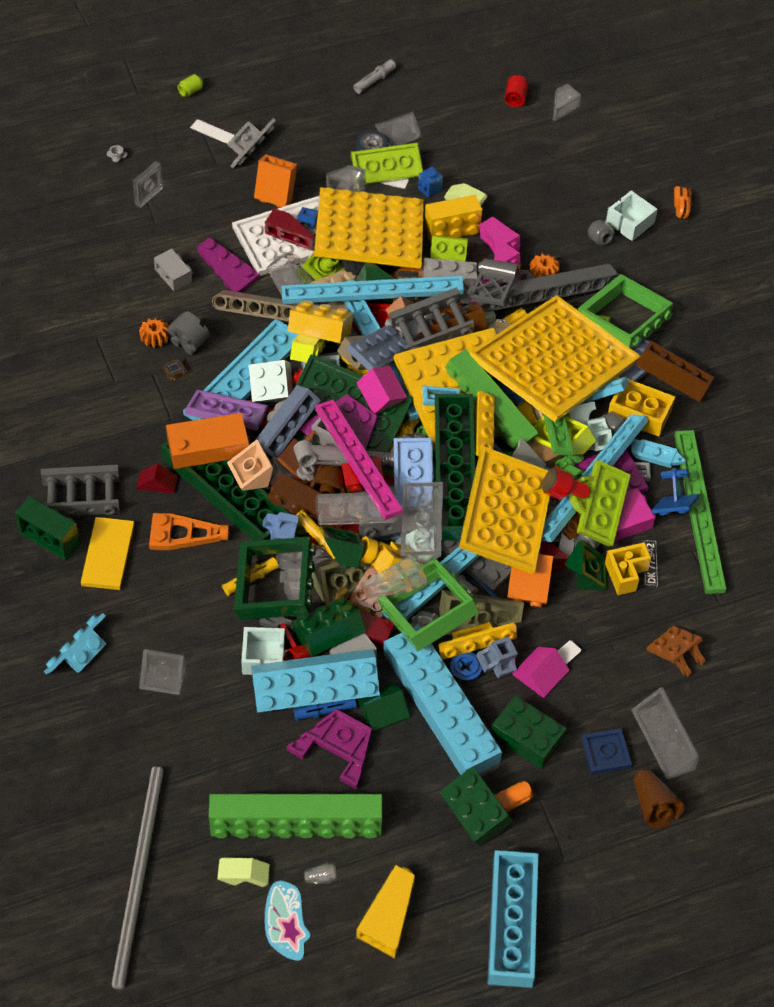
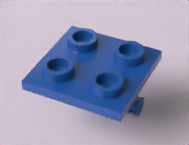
(678, 502)

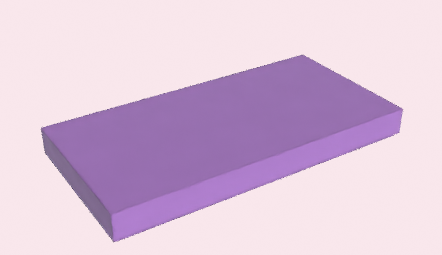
(211, 405)

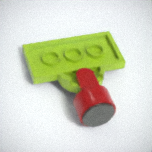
(595, 497)

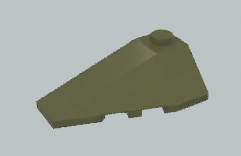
(331, 576)
(490, 609)

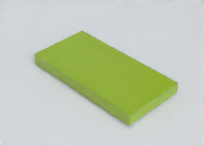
(389, 163)

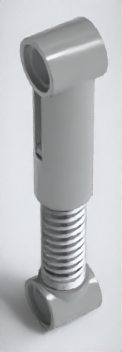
(310, 454)

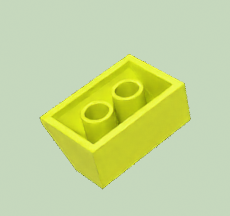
(579, 434)

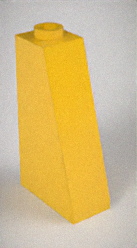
(387, 914)

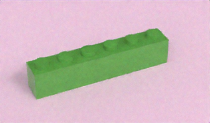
(507, 417)

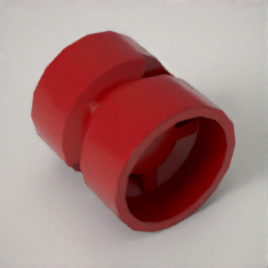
(516, 91)

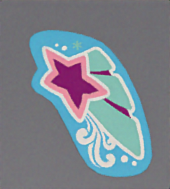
(285, 920)

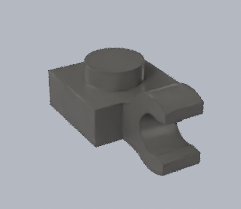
(274, 622)

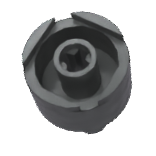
(188, 332)

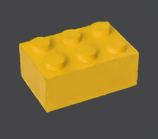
(453, 217)
(320, 321)
(644, 400)

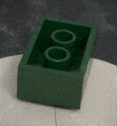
(47, 528)
(328, 626)
(528, 732)
(476, 806)

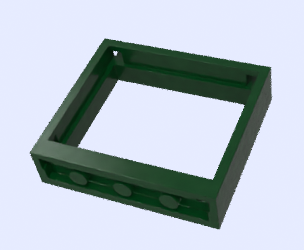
(274, 608)

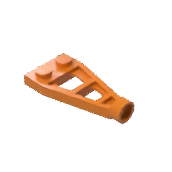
(162, 526)

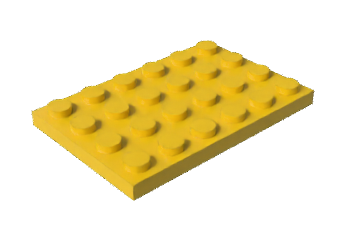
(506, 511)

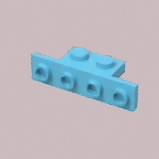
(82, 648)

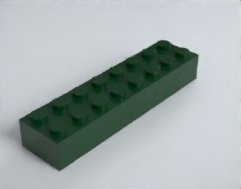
(454, 458)
(221, 488)

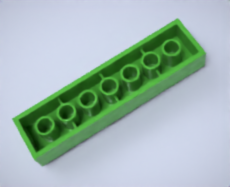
(295, 815)

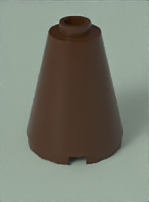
(328, 480)
(656, 800)

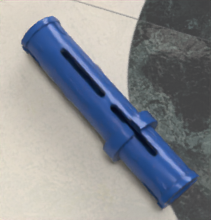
(300, 713)

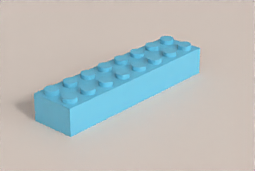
(443, 705)

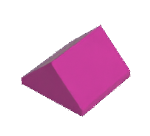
(381, 389)
(542, 670)

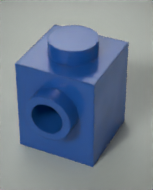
(430, 182)

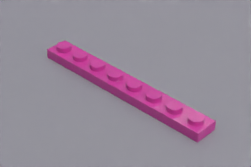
(359, 460)

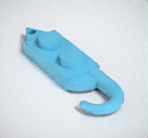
(656, 453)

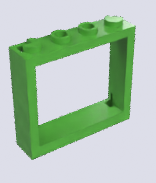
(636, 292)
(443, 624)

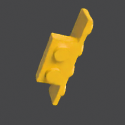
(484, 422)
(475, 638)

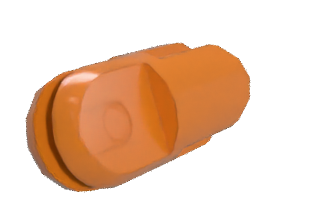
(682, 201)
(515, 795)

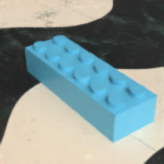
(315, 680)
(513, 919)

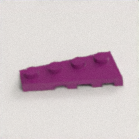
(232, 270)

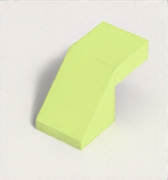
(464, 190)
(243, 869)

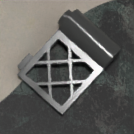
(496, 272)

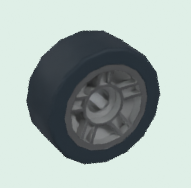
(371, 140)

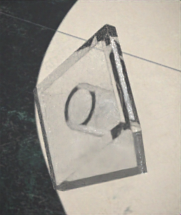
(400, 129)
(162, 671)

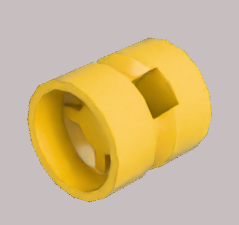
(372, 550)

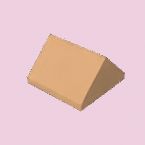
(251, 467)

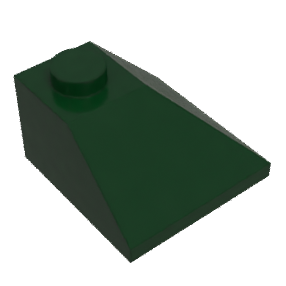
(344, 545)

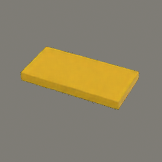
(107, 553)

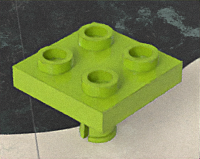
(449, 248)
(321, 267)

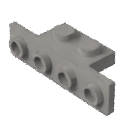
(246, 138)

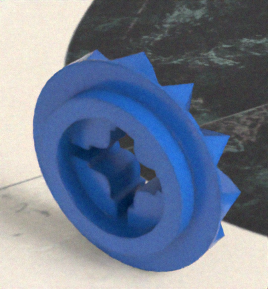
(466, 659)

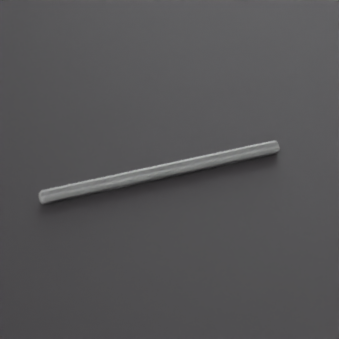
(137, 879)

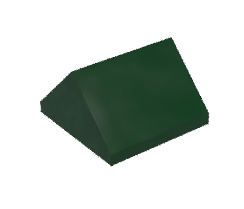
(384, 709)

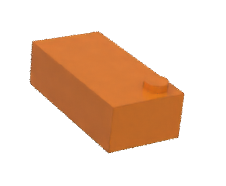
(206, 440)

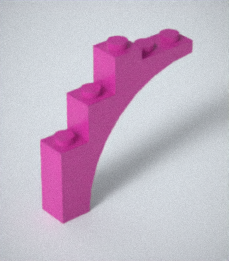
(502, 242)

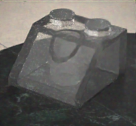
(347, 178)

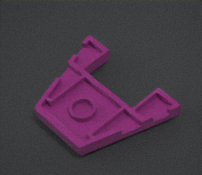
(356, 415)
(342, 737)

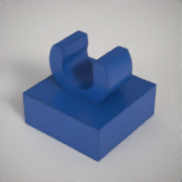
(307, 215)

